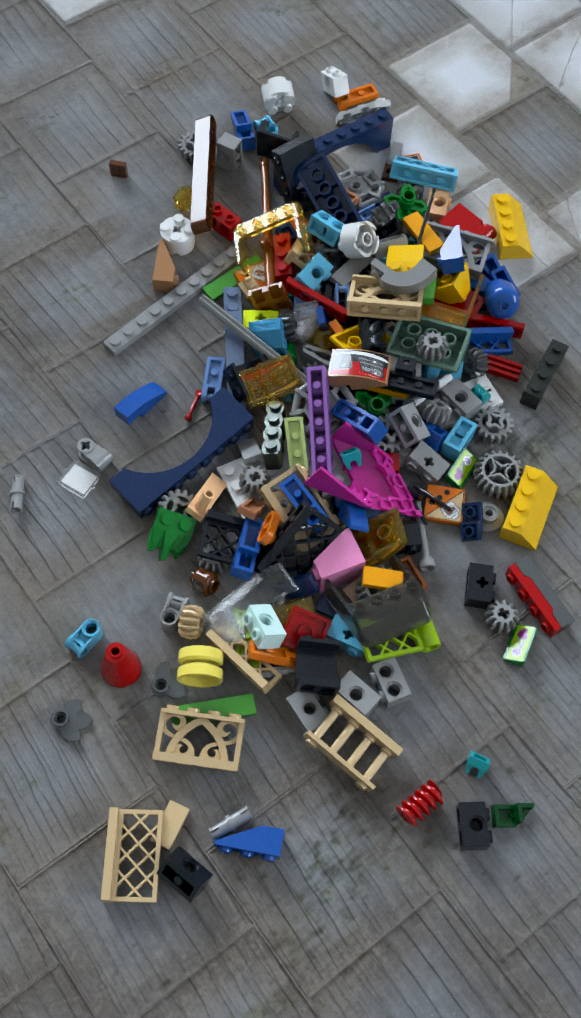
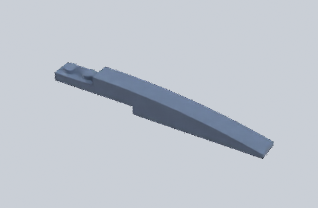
(233, 342)

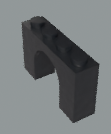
(286, 160)

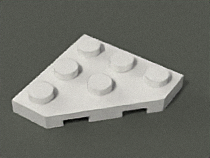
(361, 111)

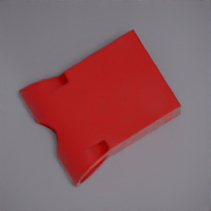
(468, 222)

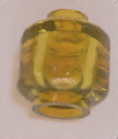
(183, 198)

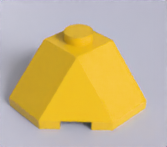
(453, 287)

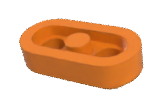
(268, 529)

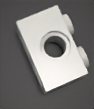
(334, 82)

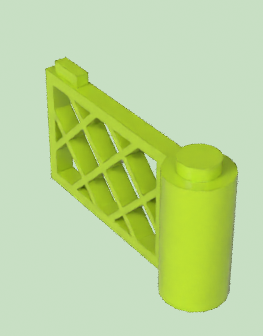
(424, 637)

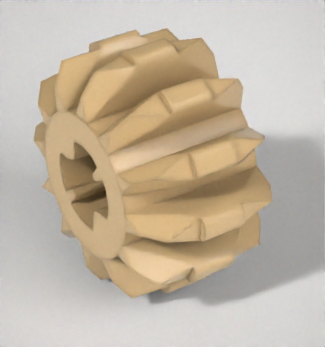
(190, 622)

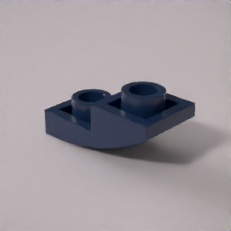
(472, 521)
(306, 584)

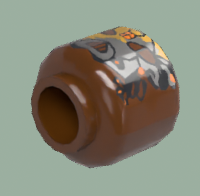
(204, 581)

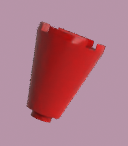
(120, 666)

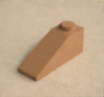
(164, 273)

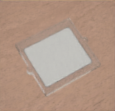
(79, 478)

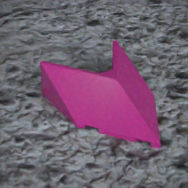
(372, 483)

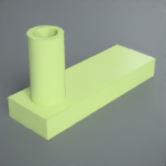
(295, 442)

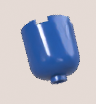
(501, 299)

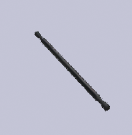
(426, 217)

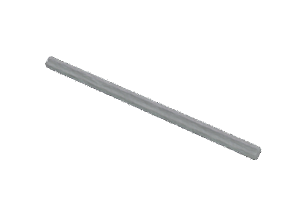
(242, 331)

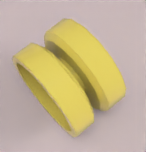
(200, 666)

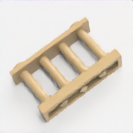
(371, 733)

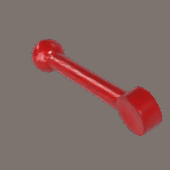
(188, 417)

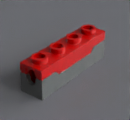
(539, 597)

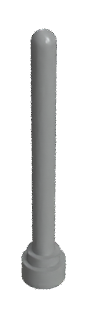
(426, 562)

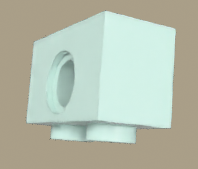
(264, 626)

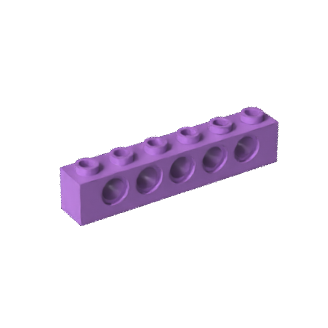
(320, 419)

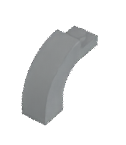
(404, 282)

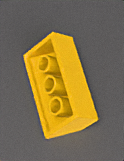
(511, 229)
(529, 508)

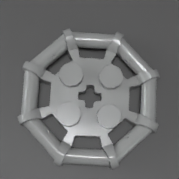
(363, 186)
(334, 398)

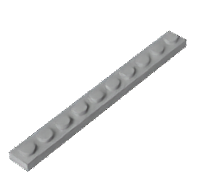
(171, 302)

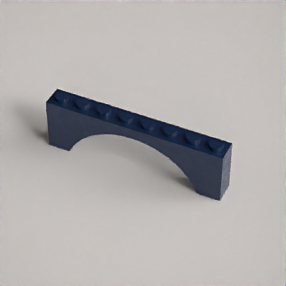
(370, 130)
(145, 490)

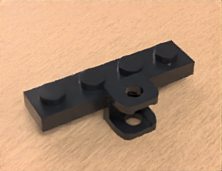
(406, 381)

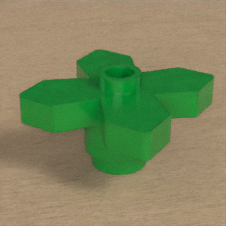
(407, 202)
(373, 405)

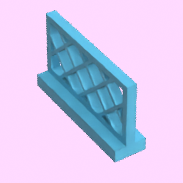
(424, 173)

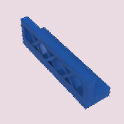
(491, 337)

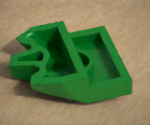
(170, 533)

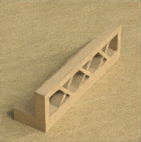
(242, 665)

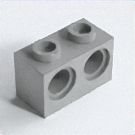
(394, 681)

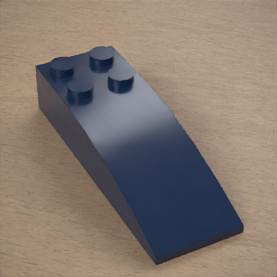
(327, 190)

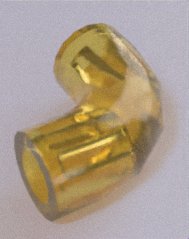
(321, 339)

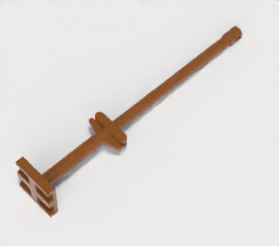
(272, 295)

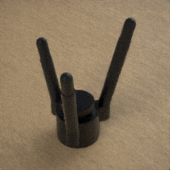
(419, 493)

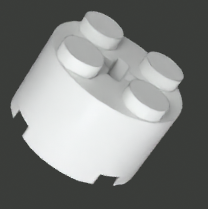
(278, 95)
(177, 235)
(358, 240)

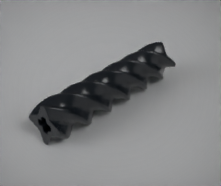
(371, 333)

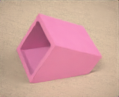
(339, 561)

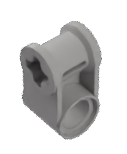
(93, 454)
(172, 610)

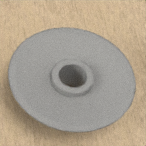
(496, 518)

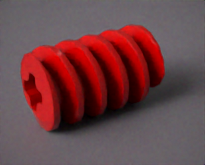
(420, 803)

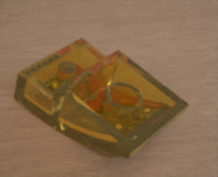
(270, 380)
(383, 539)

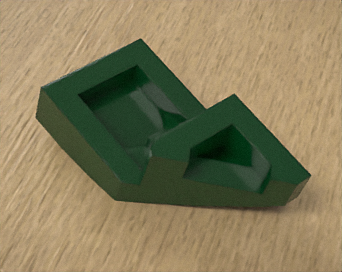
(509, 815)

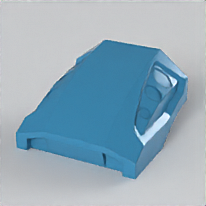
(271, 333)

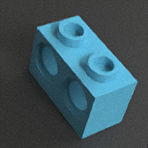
(325, 228)
(458, 438)

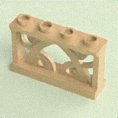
(368, 305)
(273, 501)
(173, 754)

